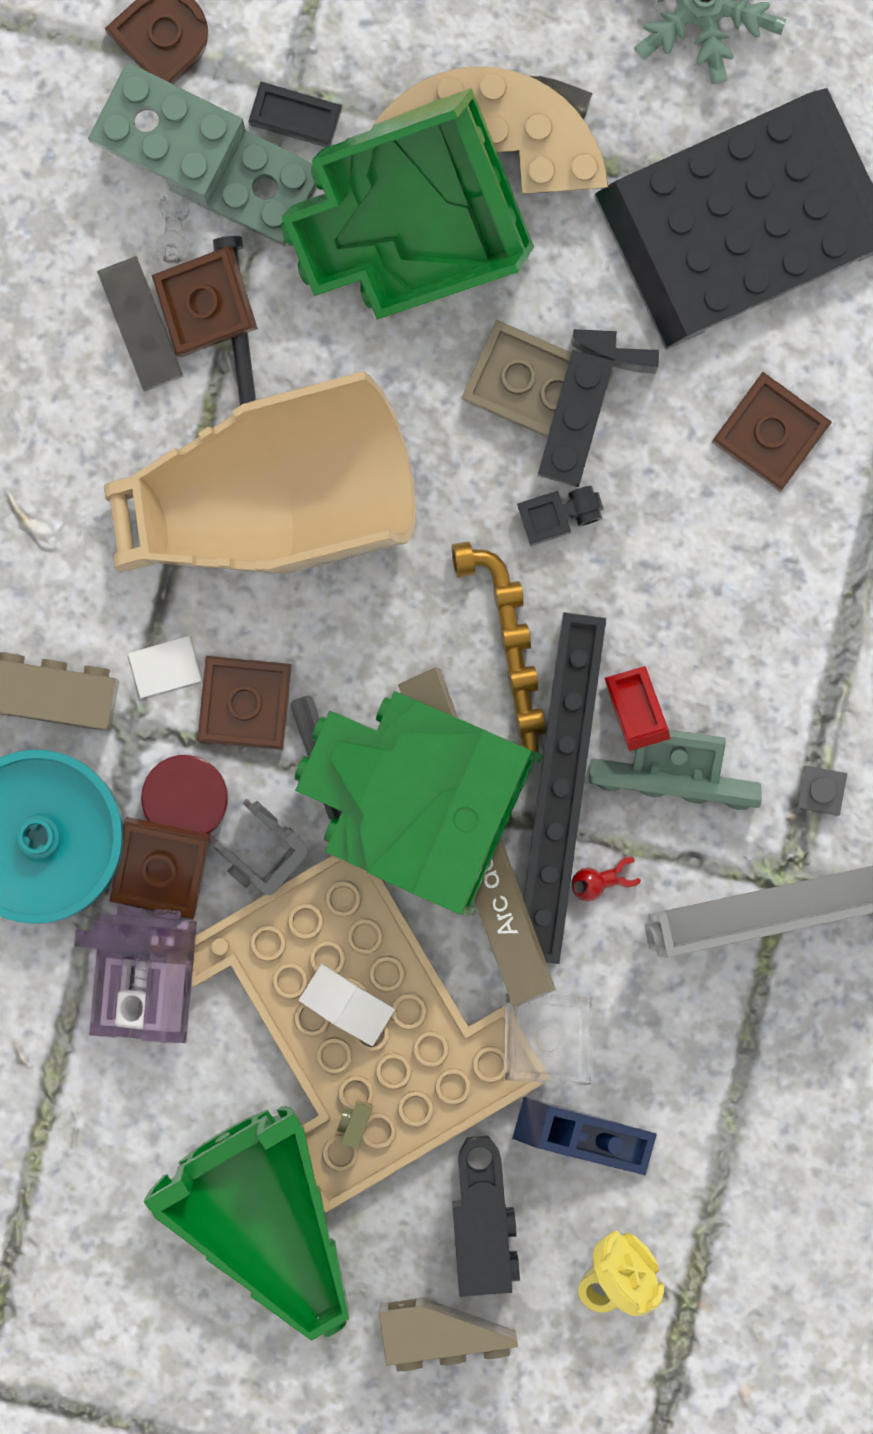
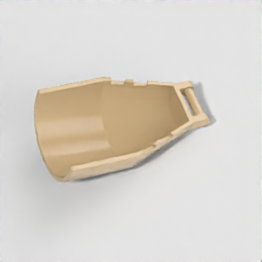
(275, 486)

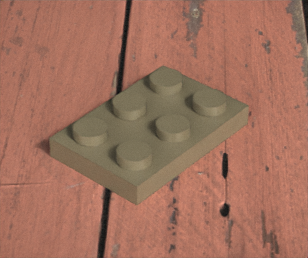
(519, 378)

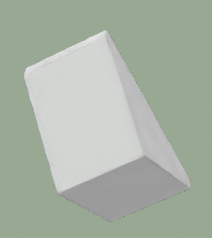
(346, 1005)

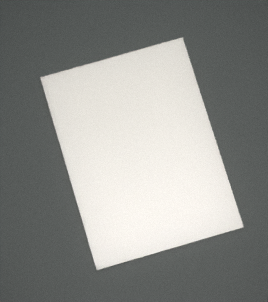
(164, 667)

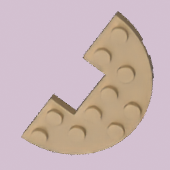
(524, 118)

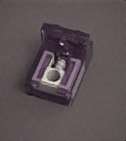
(125, 979)

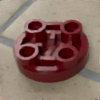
(185, 794)

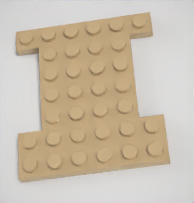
(426, 1069)

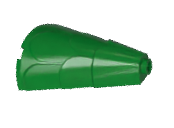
(260, 1219)

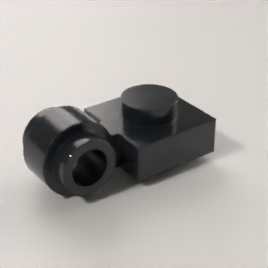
(547, 518)

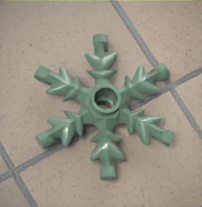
(707, 17)

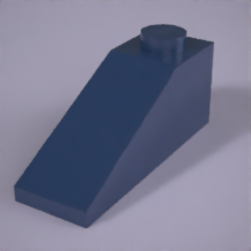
(584, 1136)

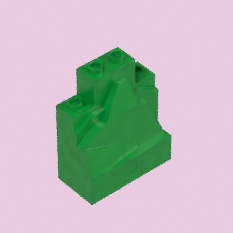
(410, 210)
(416, 796)

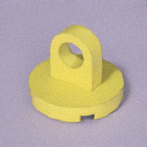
(625, 1274)

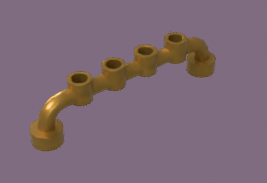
(514, 637)

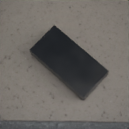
(295, 114)

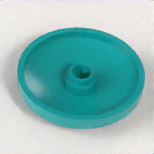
(55, 836)

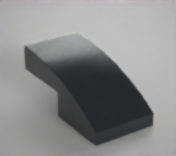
(603, 345)

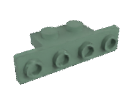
(680, 767)

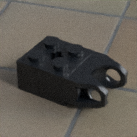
(483, 1226)

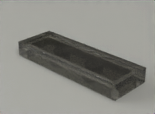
(140, 323)

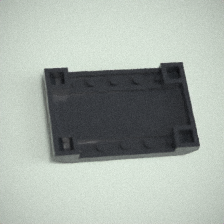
(742, 216)

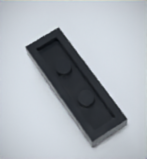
(575, 418)

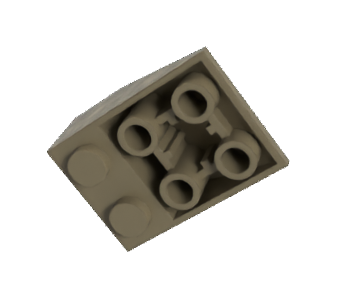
(429, 1330)

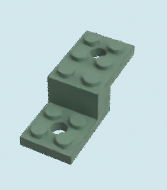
(201, 152)

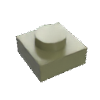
(354, 1123)

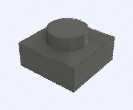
(821, 790)

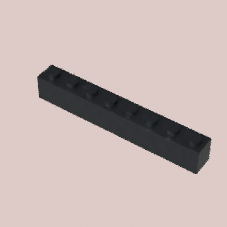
(562, 778)

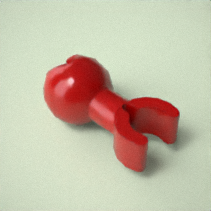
(595, 881)

